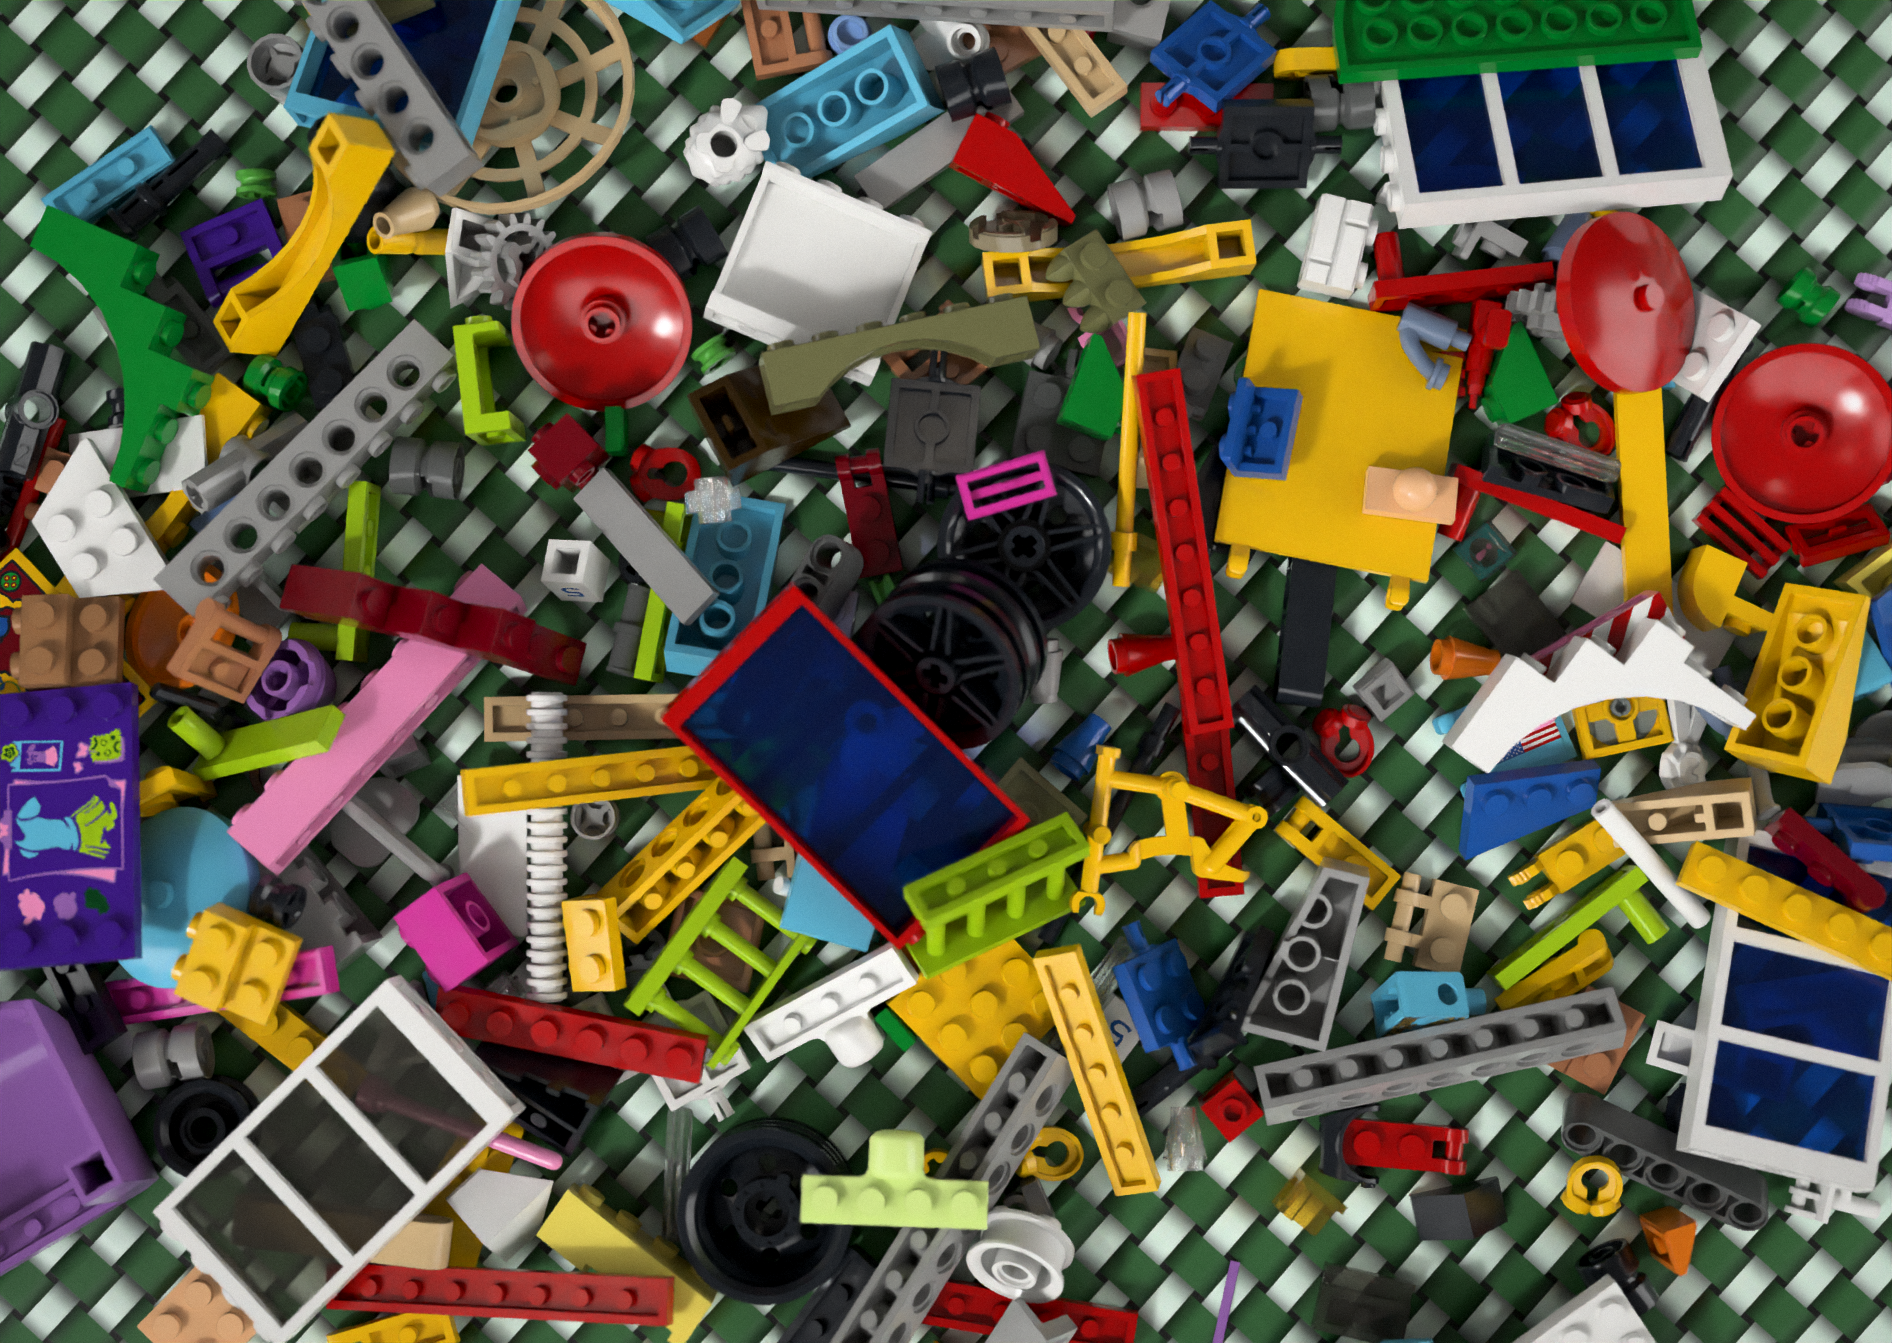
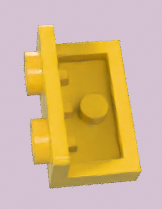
(593, 943)

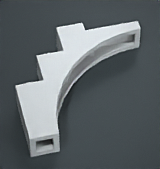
(1648, 664)

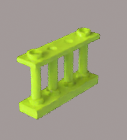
(995, 894)
(678, 958)

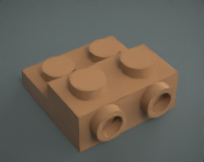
(68, 641)

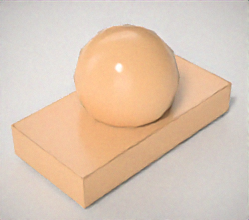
(1410, 495)

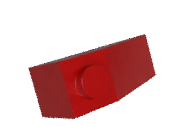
(1004, 164)

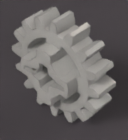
(505, 262)
(1536, 310)

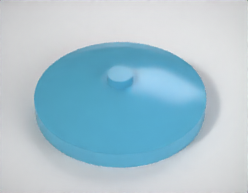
(184, 870)

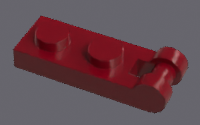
(870, 513)
(1825, 861)

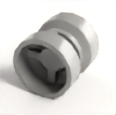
(588, 819)

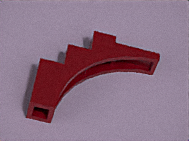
(434, 620)

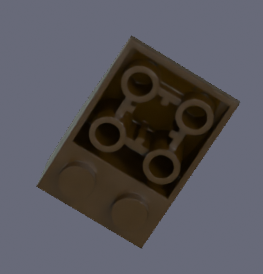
(745, 434)

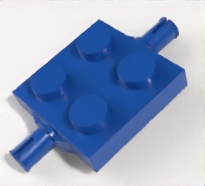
(1213, 55)
(1859, 831)
(1160, 994)

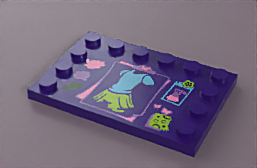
(70, 827)

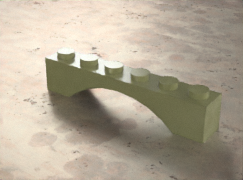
(987, 333)

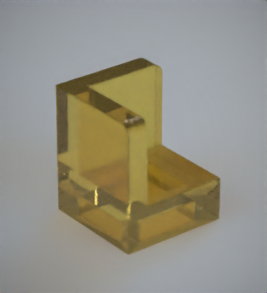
(1145, 565)
(1307, 1202)

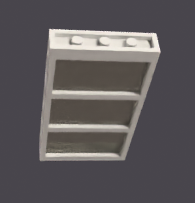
(338, 1160)

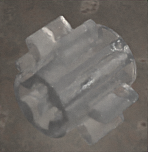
(712, 500)

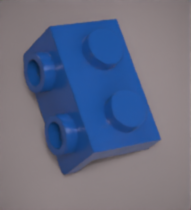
(1260, 431)

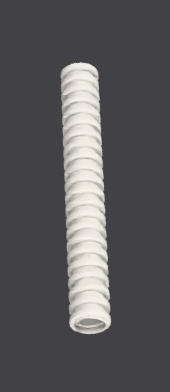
(546, 857)

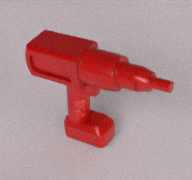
(1490, 331)

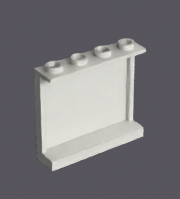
(815, 263)

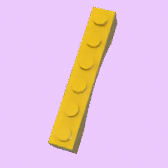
(347, 165)
(1173, 258)
(227, 414)

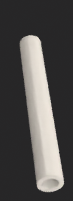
(1650, 863)

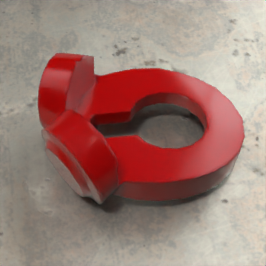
(1560, 420)
(648, 458)
(1327, 726)

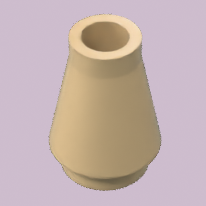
(407, 213)

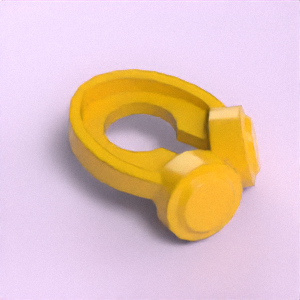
(1037, 1165)
(1608, 1196)

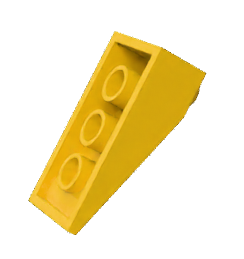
(1804, 684)

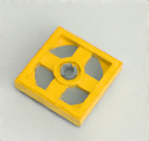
(1621, 725)

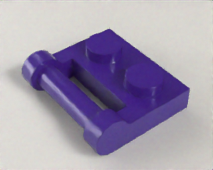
(229, 240)

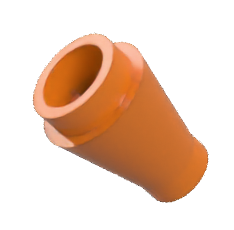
(1461, 659)

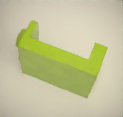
(476, 383)

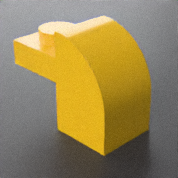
(1708, 592)

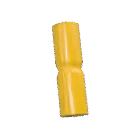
(420, 243)

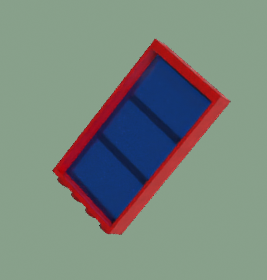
(839, 760)

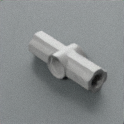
(239, 464)

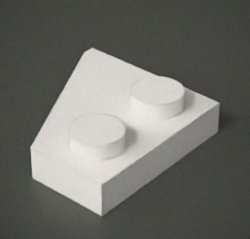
(1716, 346)

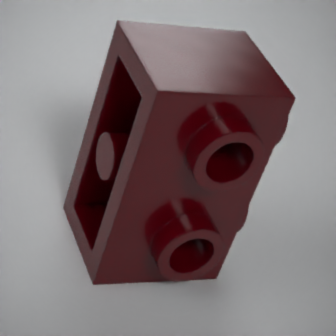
(566, 454)

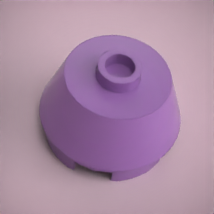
(293, 682)

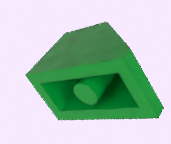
(363, 276)
(1517, 381)
(1094, 394)

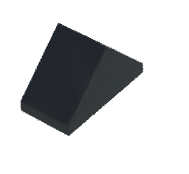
(1459, 1210)

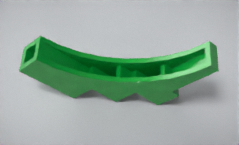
(144, 335)

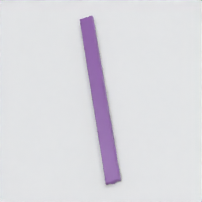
(1226, 1301)

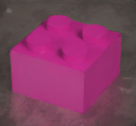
(455, 932)

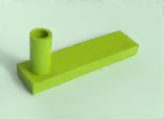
(359, 556)
(651, 657)
(256, 744)
(1618, 889)

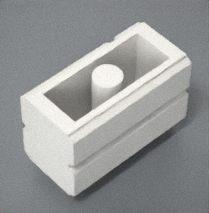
(1336, 246)

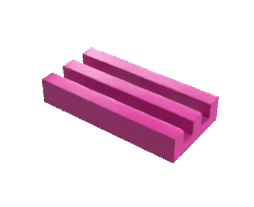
(969, 496)

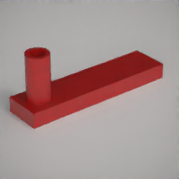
(1395, 291)
(1470, 489)

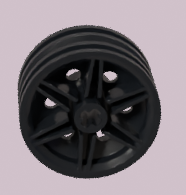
(1083, 533)
(946, 663)
(704, 1210)

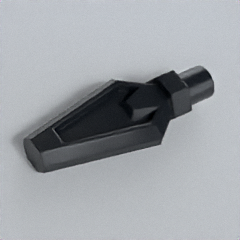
(209, 710)

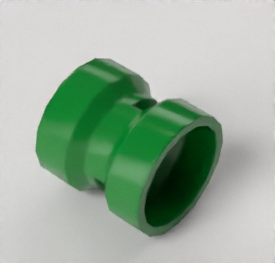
(1807, 297)
(270, 380)

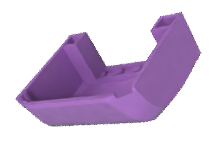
(62, 1135)

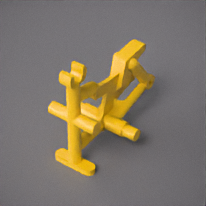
(1173, 792)

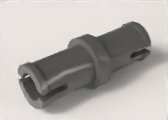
(629, 632)

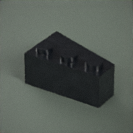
(558, 1092)

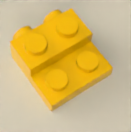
(235, 963)

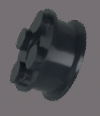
(179, 1119)

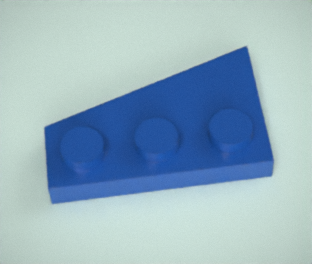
(1522, 801)

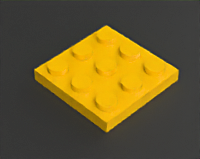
(977, 1012)

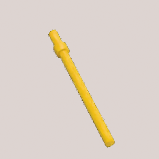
(1123, 538)

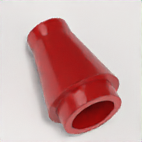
(1138, 652)

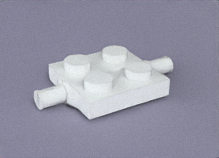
(713, 1081)

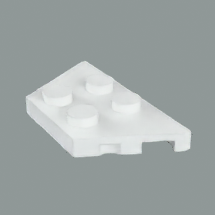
(97, 530)

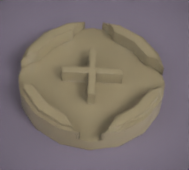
(1013, 232)

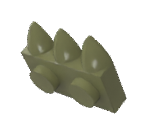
(1096, 282)

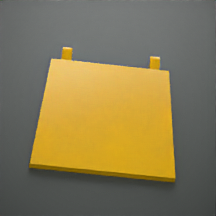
(1357, 411)

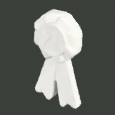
(1683, 759)

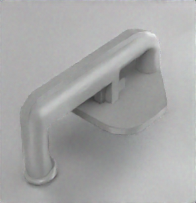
(1855, 782)
(376, 825)

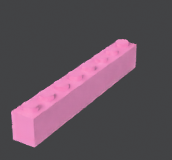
(376, 724)

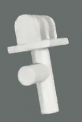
(1817, 1200)

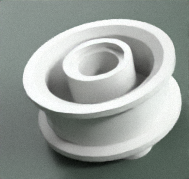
(1021, 1255)

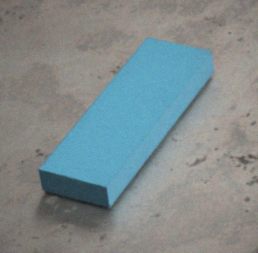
(112, 177)

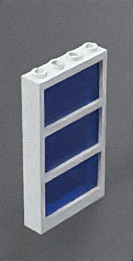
(1550, 142)
(1789, 1044)

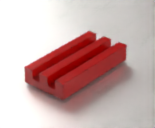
(1840, 539)
(1770, 557)

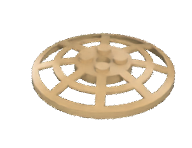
(538, 106)

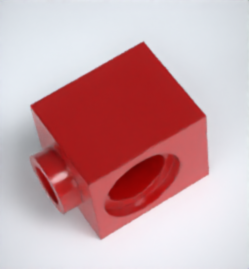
(1230, 1106)

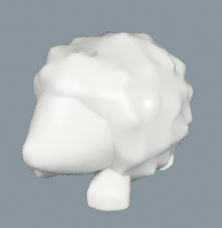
(727, 142)

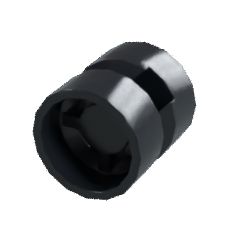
(973, 84)
(688, 243)
(1621, 1263)

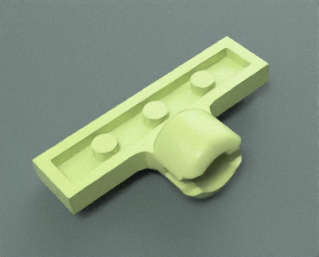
(895, 1191)

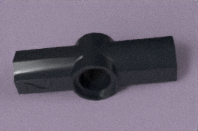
(41, 384)
(1309, 767)

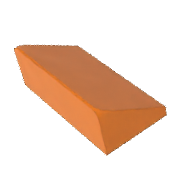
(1669, 1237)

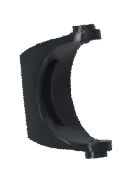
(1331, 1138)

